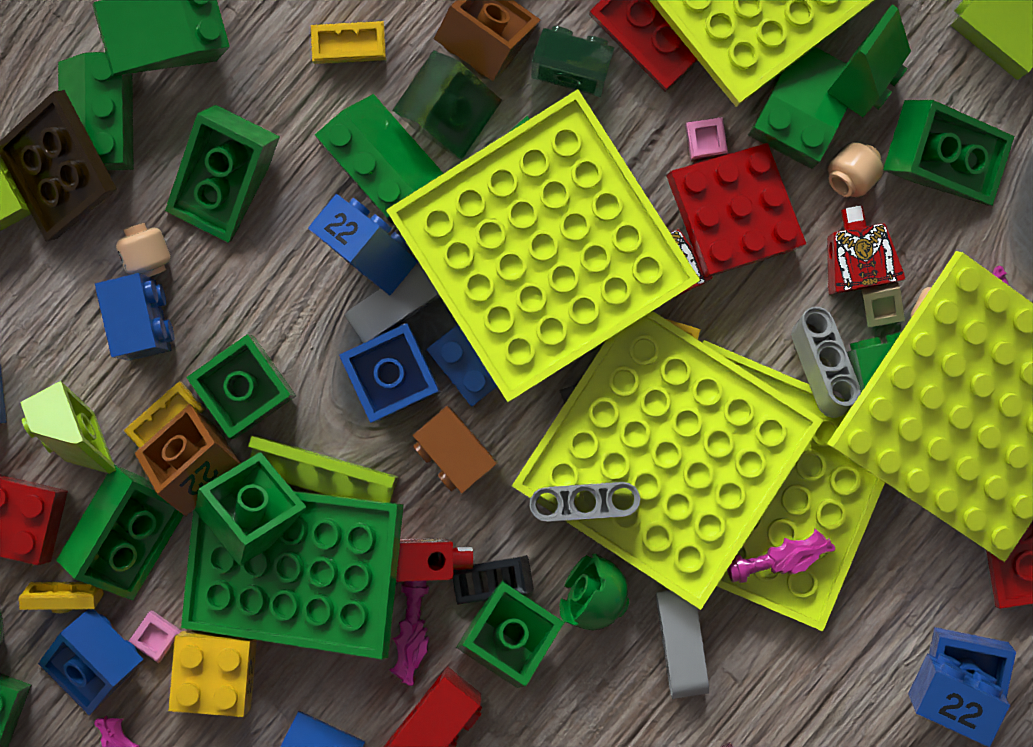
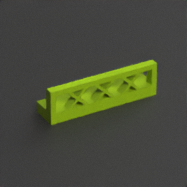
(324, 472)

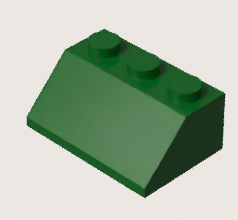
(102, 105)
(377, 153)
(120, 535)

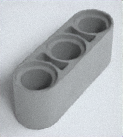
(383, 312)
(821, 378)
(566, 496)
(682, 645)

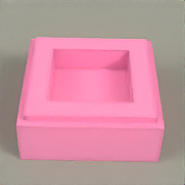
(706, 138)
(154, 636)

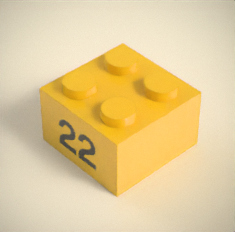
(212, 674)

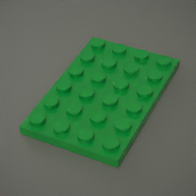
(314, 588)

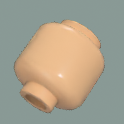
(855, 170)
(143, 250)

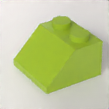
(66, 427)

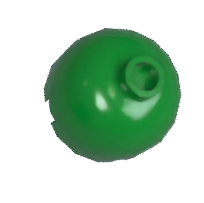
(596, 594)

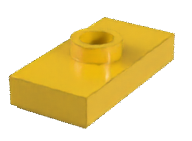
(348, 42)
(161, 413)
(59, 596)

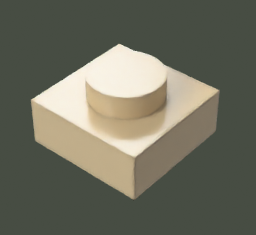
(883, 304)

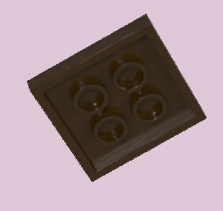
(55, 166)

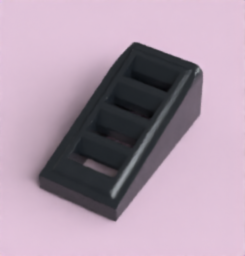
(522, 572)

